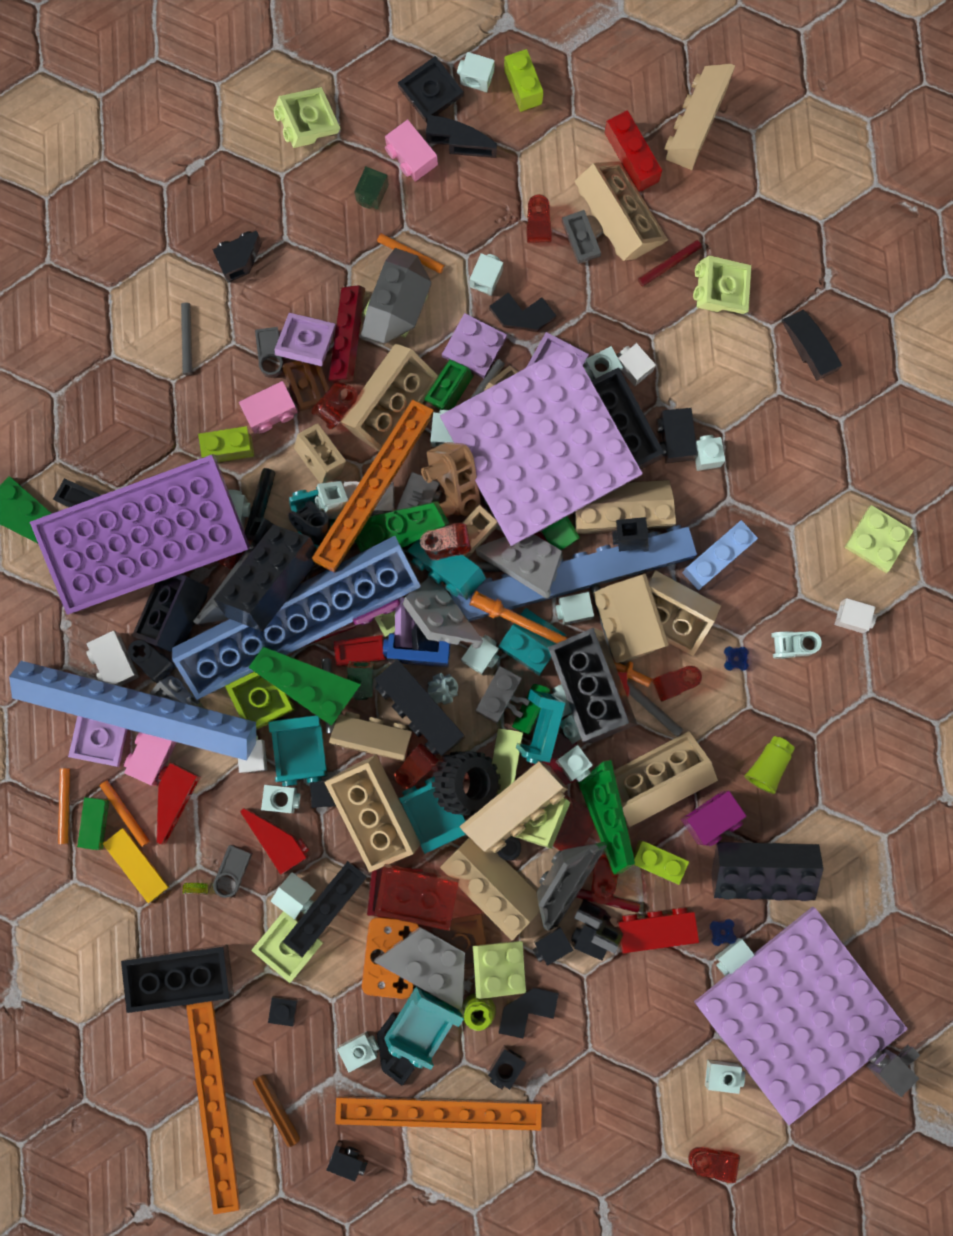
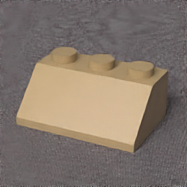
(683, 612)
(630, 619)
(371, 736)

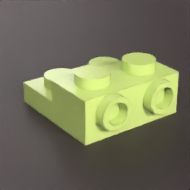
(305, 117)
(722, 285)

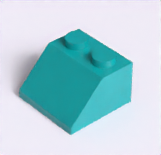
(528, 647)

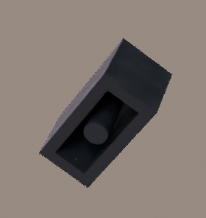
(677, 435)

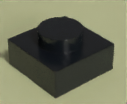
(282, 1011)

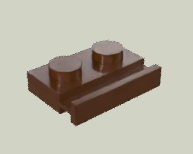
(306, 383)

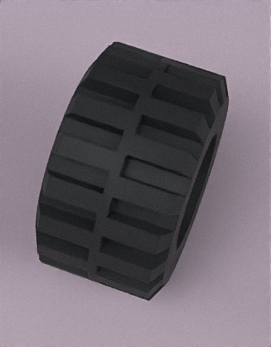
(450, 779)

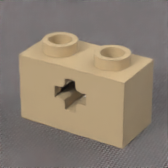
(319, 454)
(480, 526)

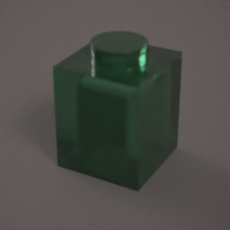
(371, 188)
(362, 673)

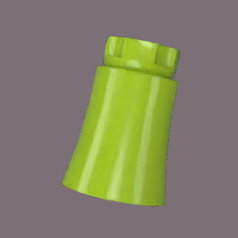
(771, 765)
(473, 1004)

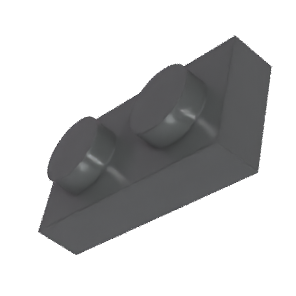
(581, 236)

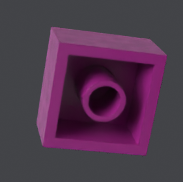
(713, 818)

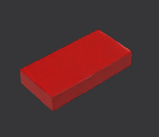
(359, 649)

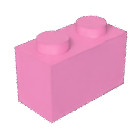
(410, 150)
(268, 408)
(148, 758)

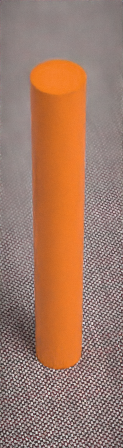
(425, 260)
(124, 813)
(63, 822)

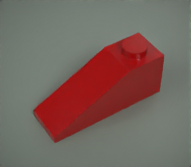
(173, 795)
(280, 845)

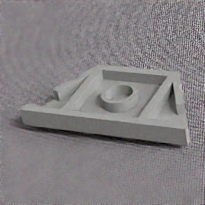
(529, 561)
(439, 615)
(428, 964)

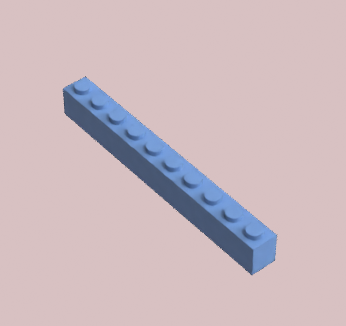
(588, 570)
(133, 710)

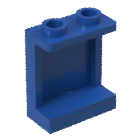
(416, 657)

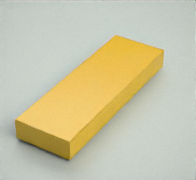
(136, 865)

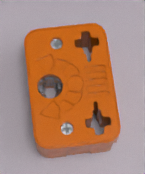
(376, 979)

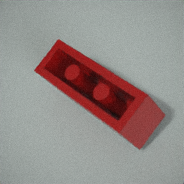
(633, 151)
(658, 930)

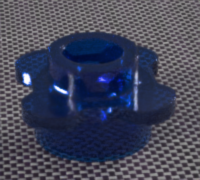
(741, 653)
(717, 927)

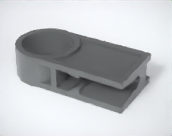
(266, 342)
(234, 865)

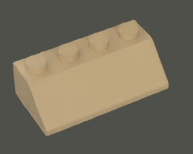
(699, 114)
(620, 210)
(388, 394)
(629, 501)
(663, 778)
(515, 807)
(373, 813)
(493, 887)

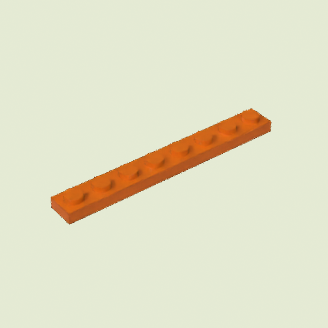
(373, 486)
(213, 1107)
(438, 1113)

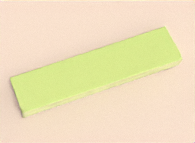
(506, 756)

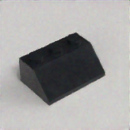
(170, 611)

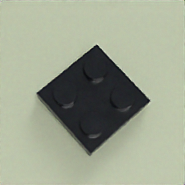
(430, 88)

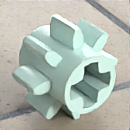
(443, 688)

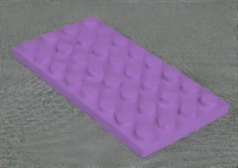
(140, 534)

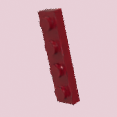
(347, 334)

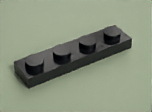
(324, 909)

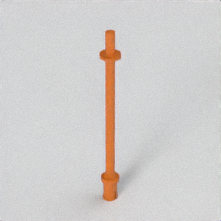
(495, 609)

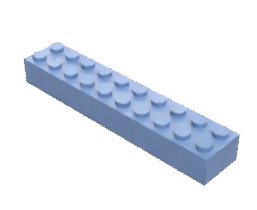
(308, 614)

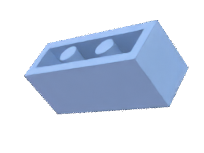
(719, 555)

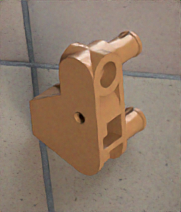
(456, 472)

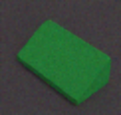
(449, 386)
(561, 534)
(530, 712)
(93, 823)

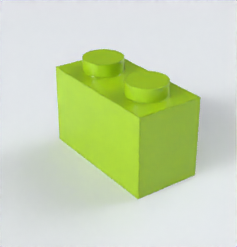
(523, 80)
(227, 444)
(660, 862)

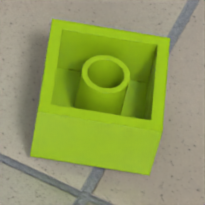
(259, 700)

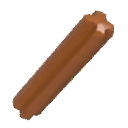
(276, 1110)

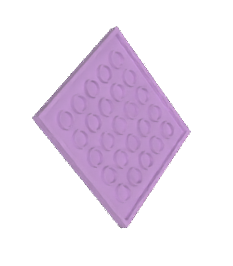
(542, 444)
(800, 1015)

